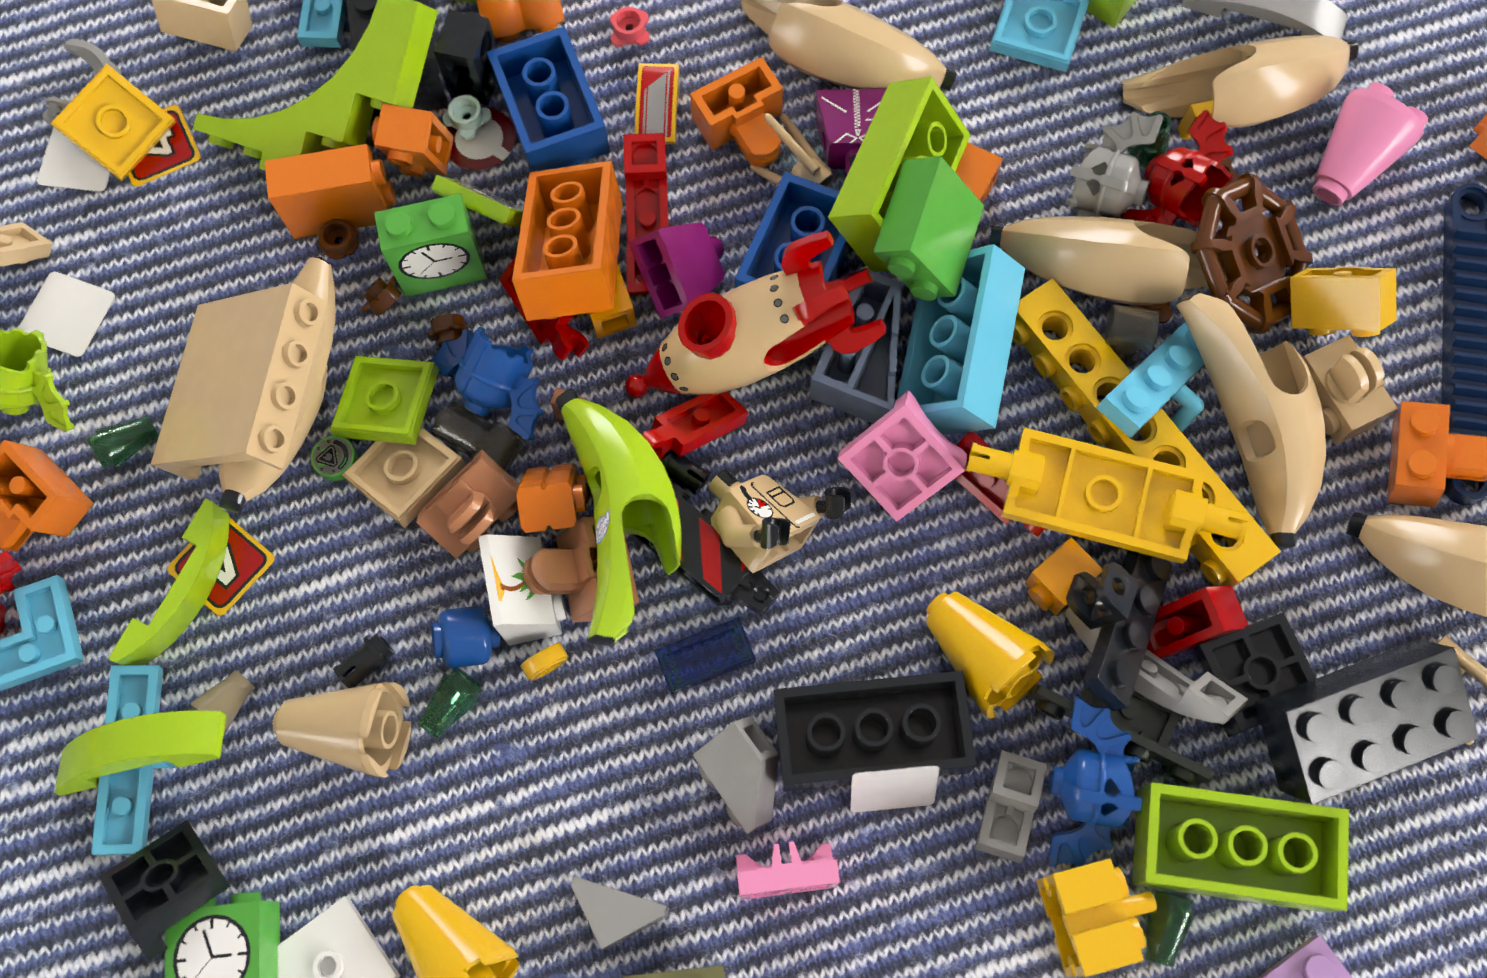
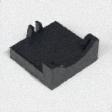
(1256, 664)
(163, 885)

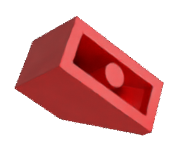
(1195, 620)

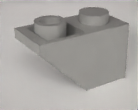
(743, 771)

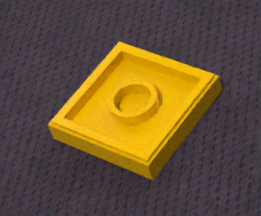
(113, 122)

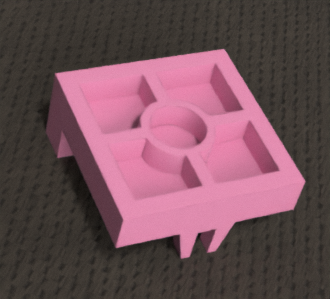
(903, 458)
(815, 873)

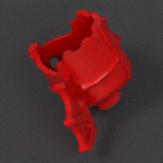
(1184, 175)

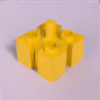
(1091, 916)

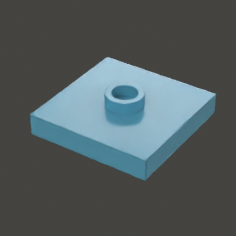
(1039, 31)

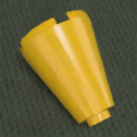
(992, 653)
(448, 940)

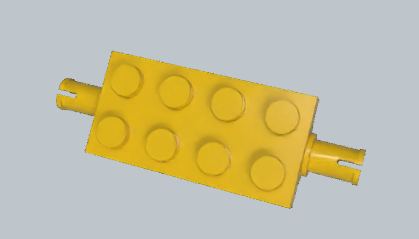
(1105, 495)

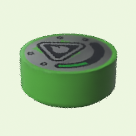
(333, 457)

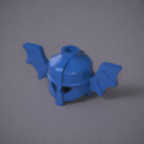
(492, 378)
(1093, 787)

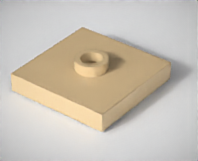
(404, 475)

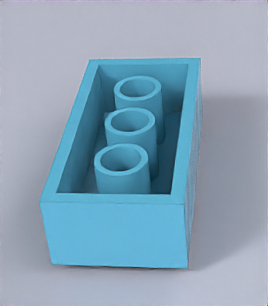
(964, 345)

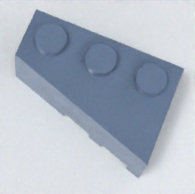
(865, 379)

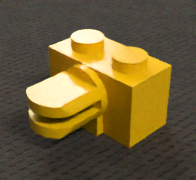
(1343, 300)

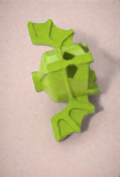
(28, 379)

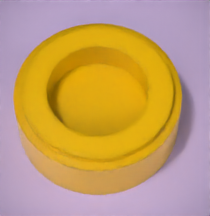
(544, 662)

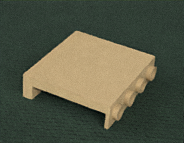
(241, 381)

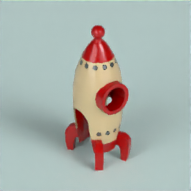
(759, 327)

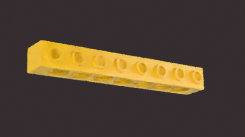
(1162, 441)

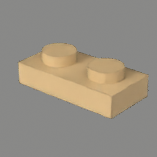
(22, 244)

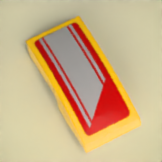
(657, 100)

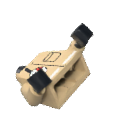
(766, 520)

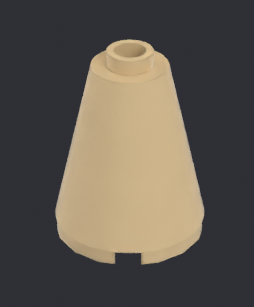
(349, 727)

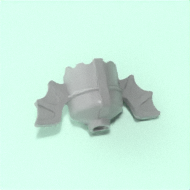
(1109, 178)

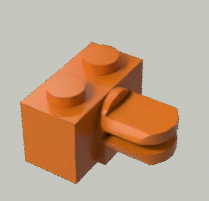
(736, 110)
(1427, 454)
(35, 496)

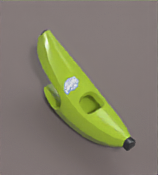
(629, 498)

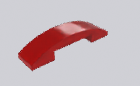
(645, 195)

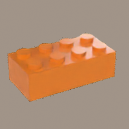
(569, 242)

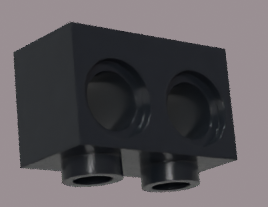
(464, 57)

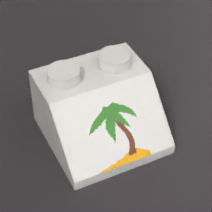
(514, 609)

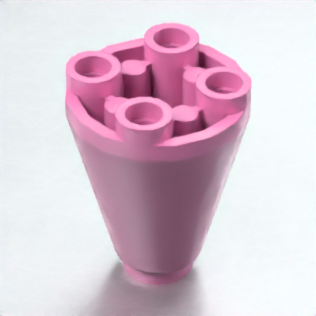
(1366, 141)

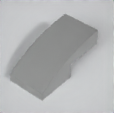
(1011, 806)

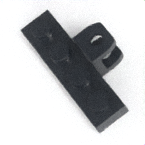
(1126, 619)

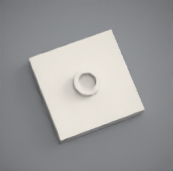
(334, 947)

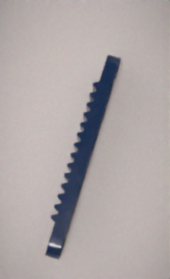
(1465, 324)

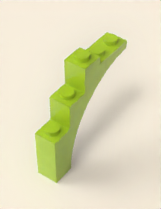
(339, 113)

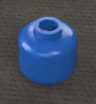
(464, 637)

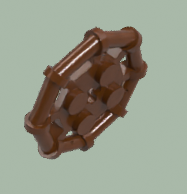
(1258, 276)

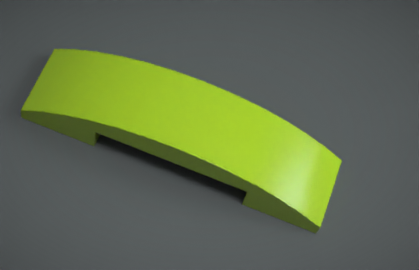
(187, 595)
(140, 741)

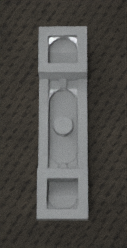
(1308, 16)
(1158, 681)

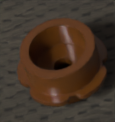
(334, 230)
(446, 328)

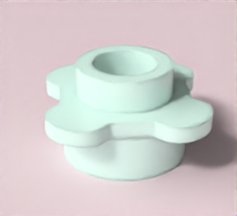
(466, 106)

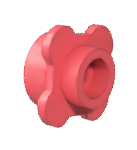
(629, 18)

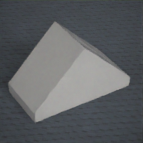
(614, 913)

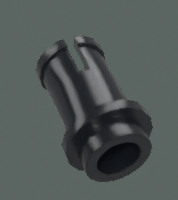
(685, 471)
(365, 659)

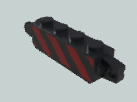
(712, 565)

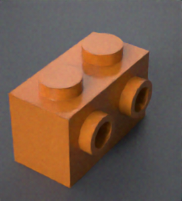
(412, 140)

